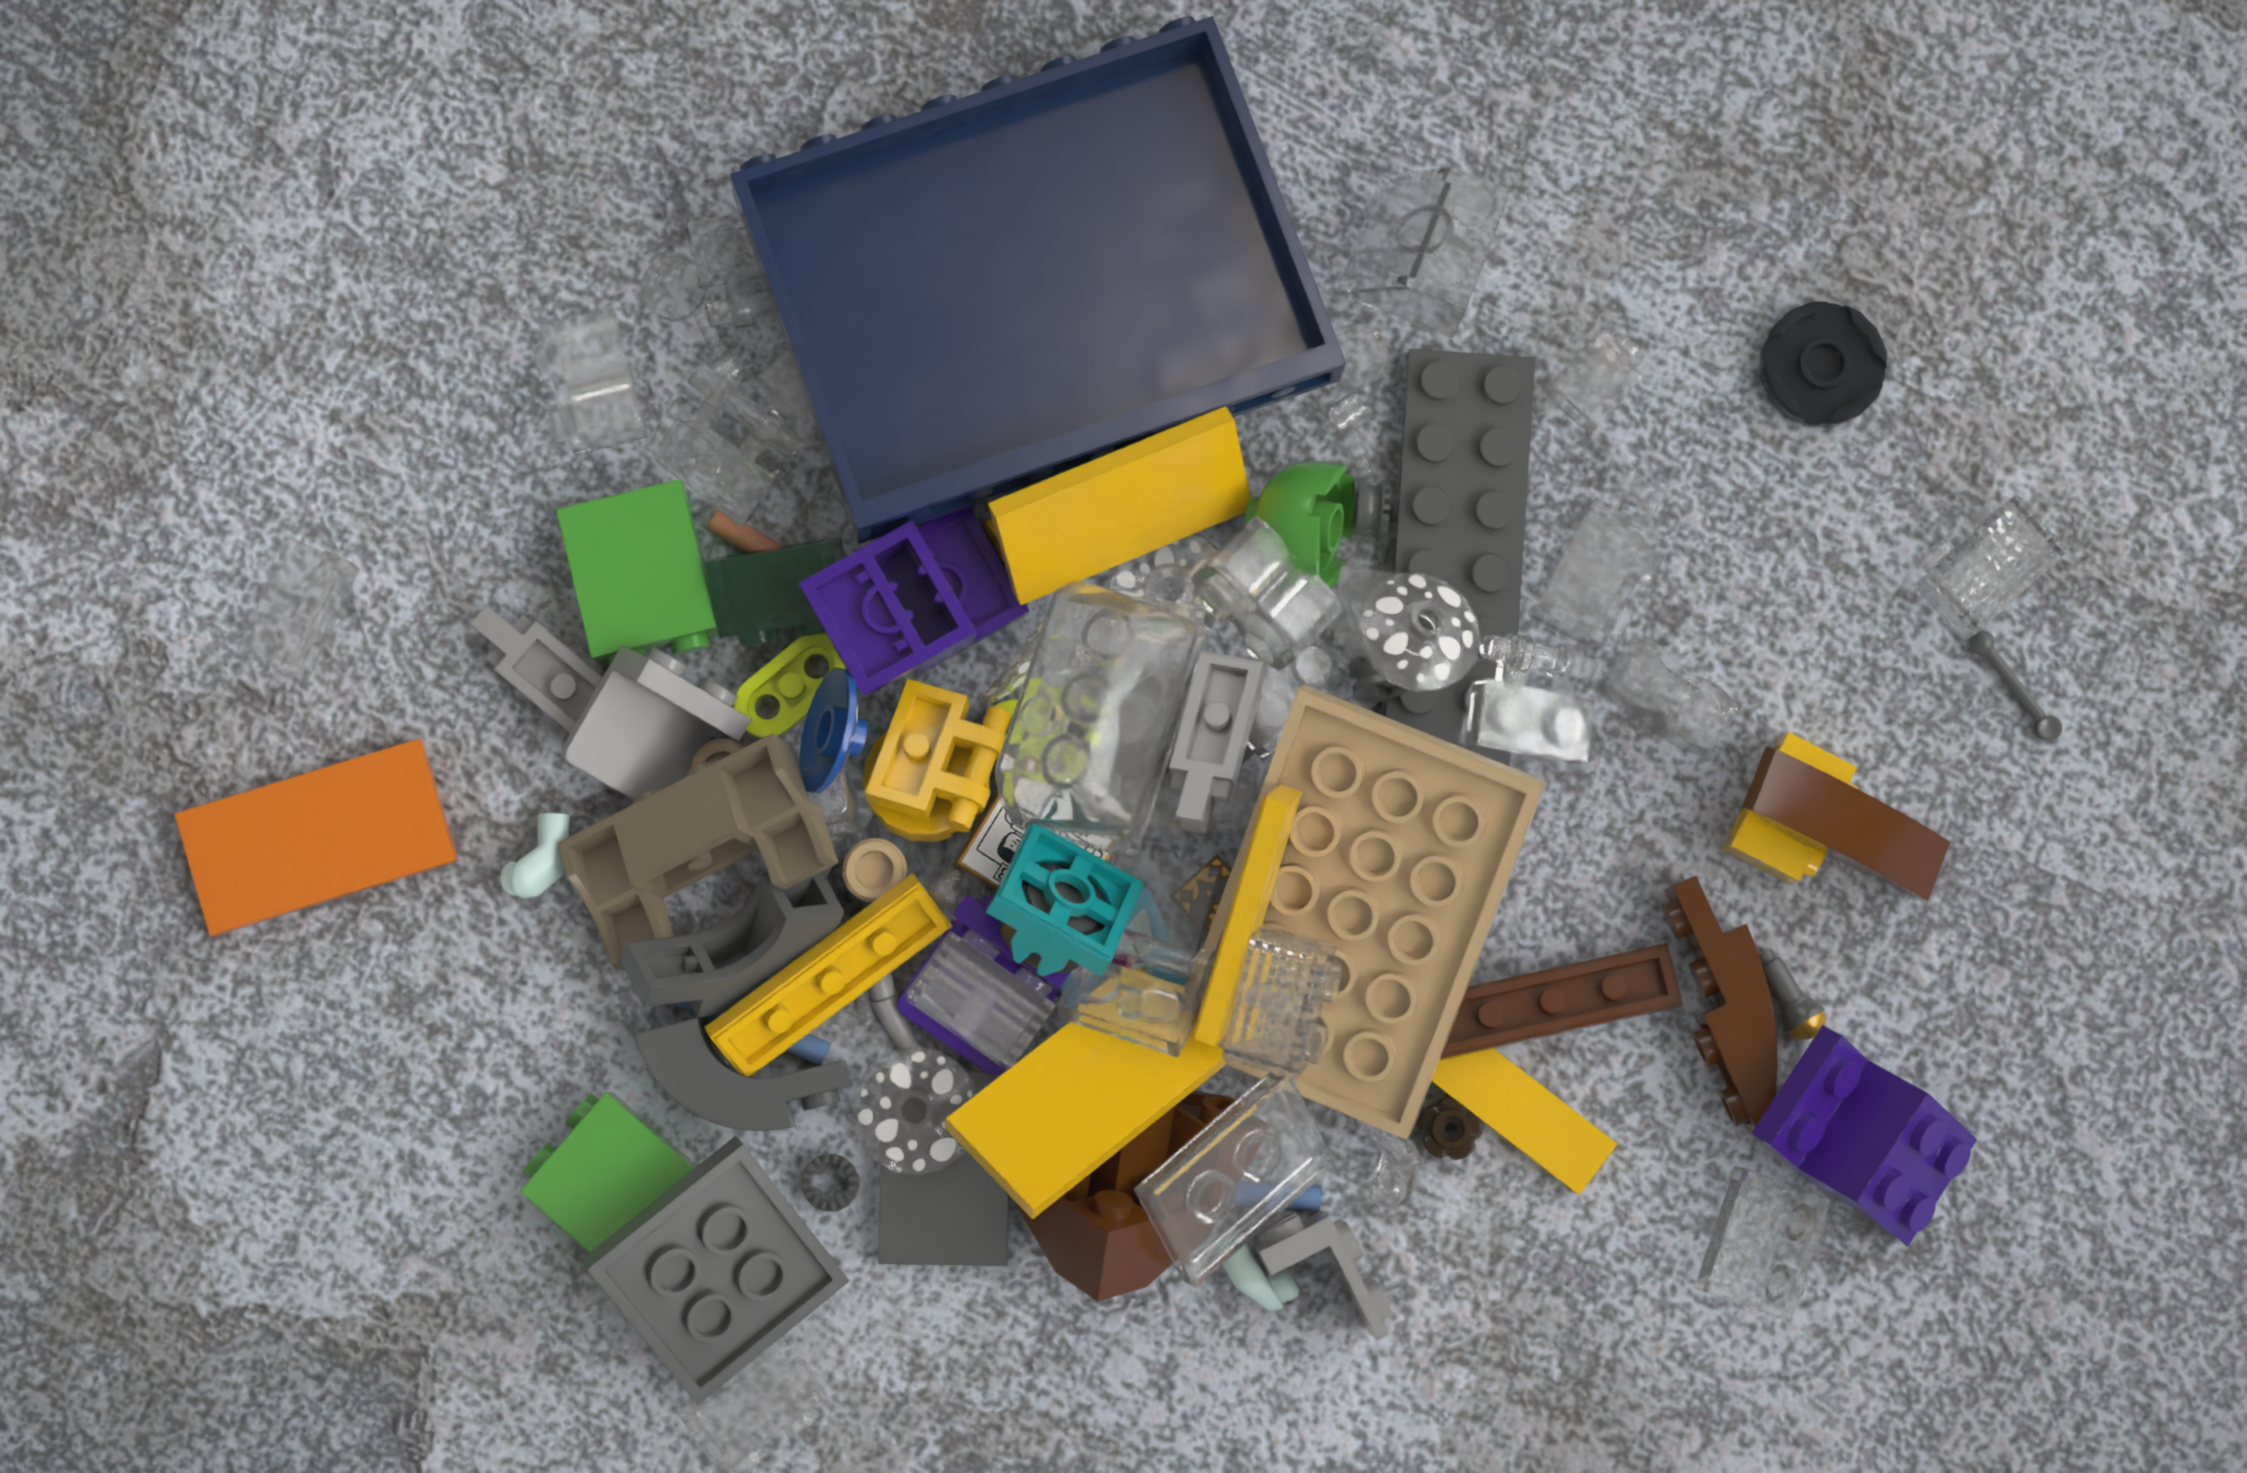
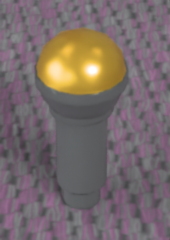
(1800, 1013)

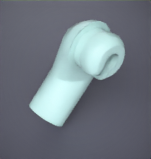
(543, 864)
(1250, 1280)

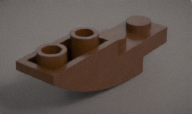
(1742, 1026)

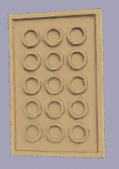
(1400, 868)

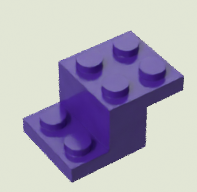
(913, 599)
(1865, 1136)

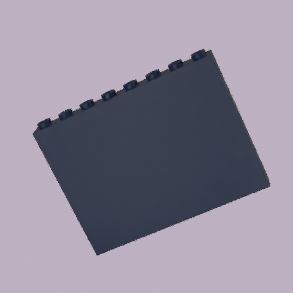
(1035, 275)

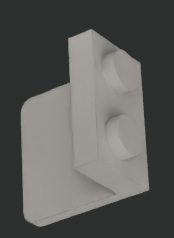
(648, 723)
(1293, 1240)

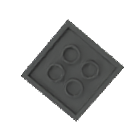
(715, 1270)

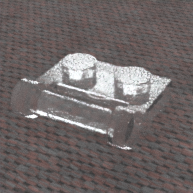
(1139, 1004)

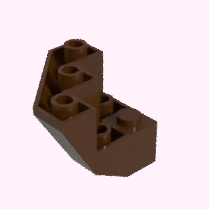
(1099, 1228)

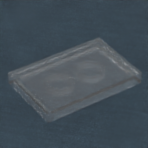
(1234, 1177)

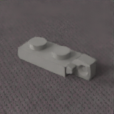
(539, 666)
(1214, 735)

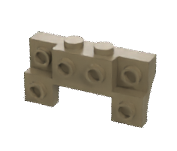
(691, 832)

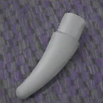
(885, 1004)

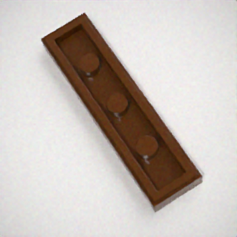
(1564, 1000)

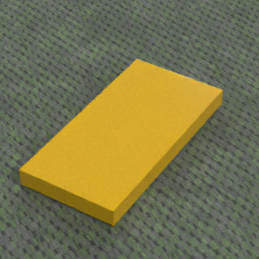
(1121, 505)
(1073, 1109)

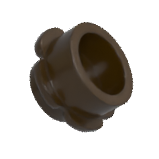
(1435, 1138)

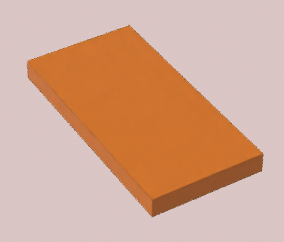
(316, 837)

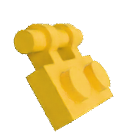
(919, 748)

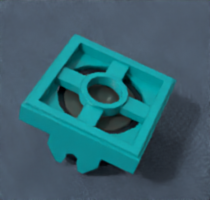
(1062, 905)

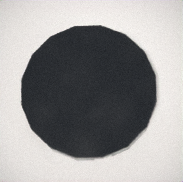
(1823, 364)

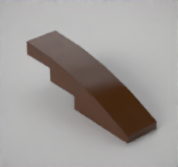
(1845, 823)

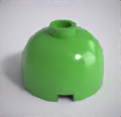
(1310, 510)

